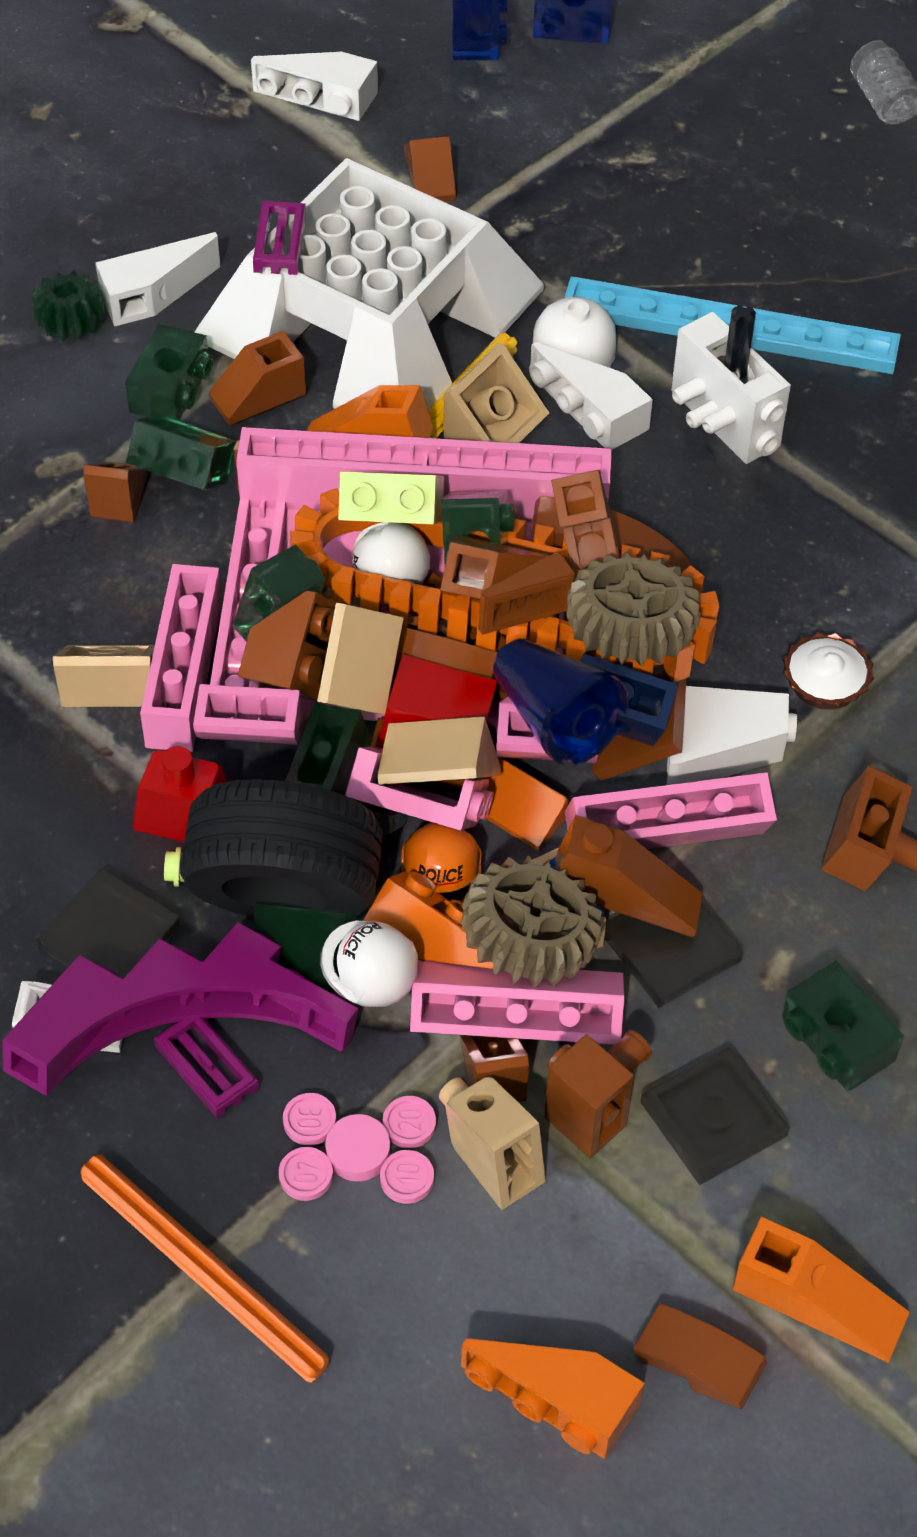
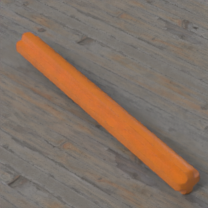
(205, 1268)

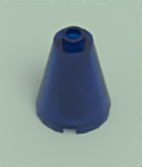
(561, 699)

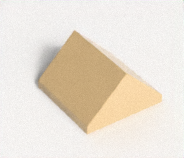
(492, 402)
(360, 659)
(102, 675)
(438, 751)

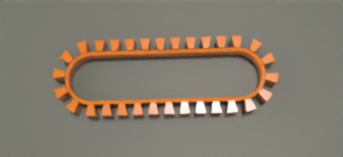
(316, 529)

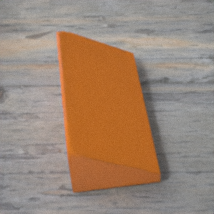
(525, 806)

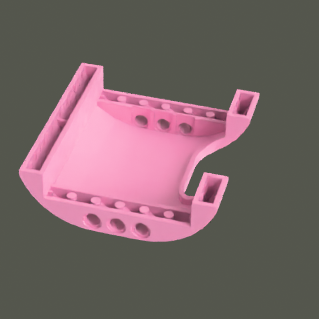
(290, 470)

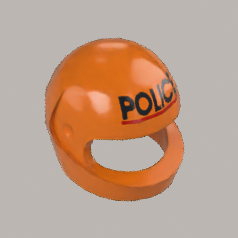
(443, 855)

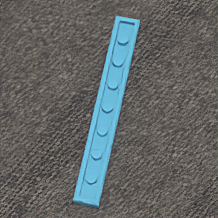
(772, 330)

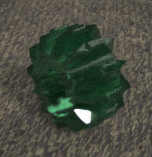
(68, 305)

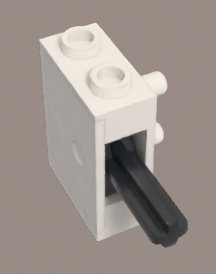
(730, 384)

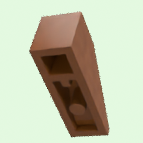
(628, 876)

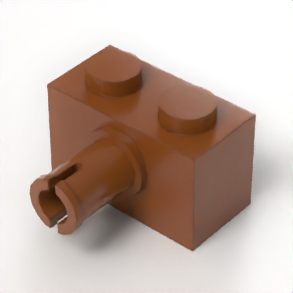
(869, 830)
(593, 1089)

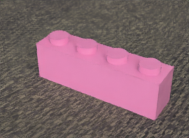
(181, 656)
(684, 810)
(480, 1004)

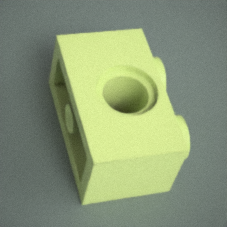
(390, 497)

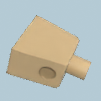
(494, 1138)

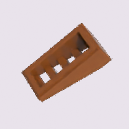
(537, 592)

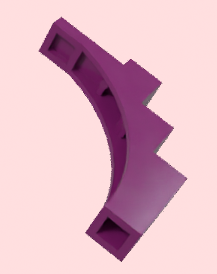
(95, 1007)

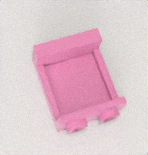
(453, 813)

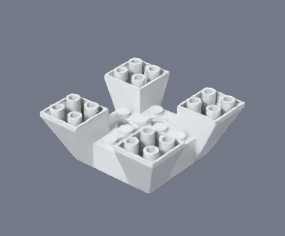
(376, 274)

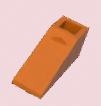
(380, 411)
(425, 918)
(818, 1290)
(565, 1387)

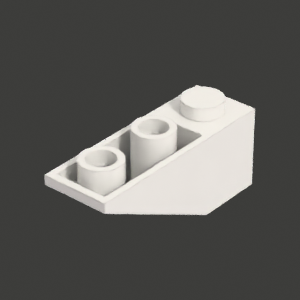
(322, 81)
(153, 278)
(596, 396)

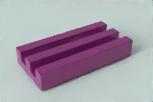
(277, 259)
(230, 1093)

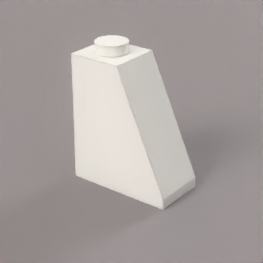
(730, 733)

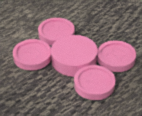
(357, 1148)

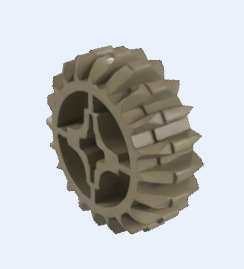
(633, 608)
(531, 921)

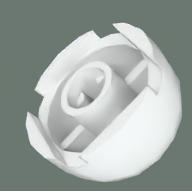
(579, 329)

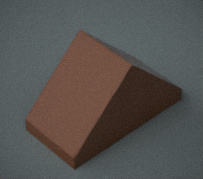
(431, 167)
(114, 489)
(497, 1058)

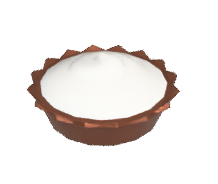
(827, 671)

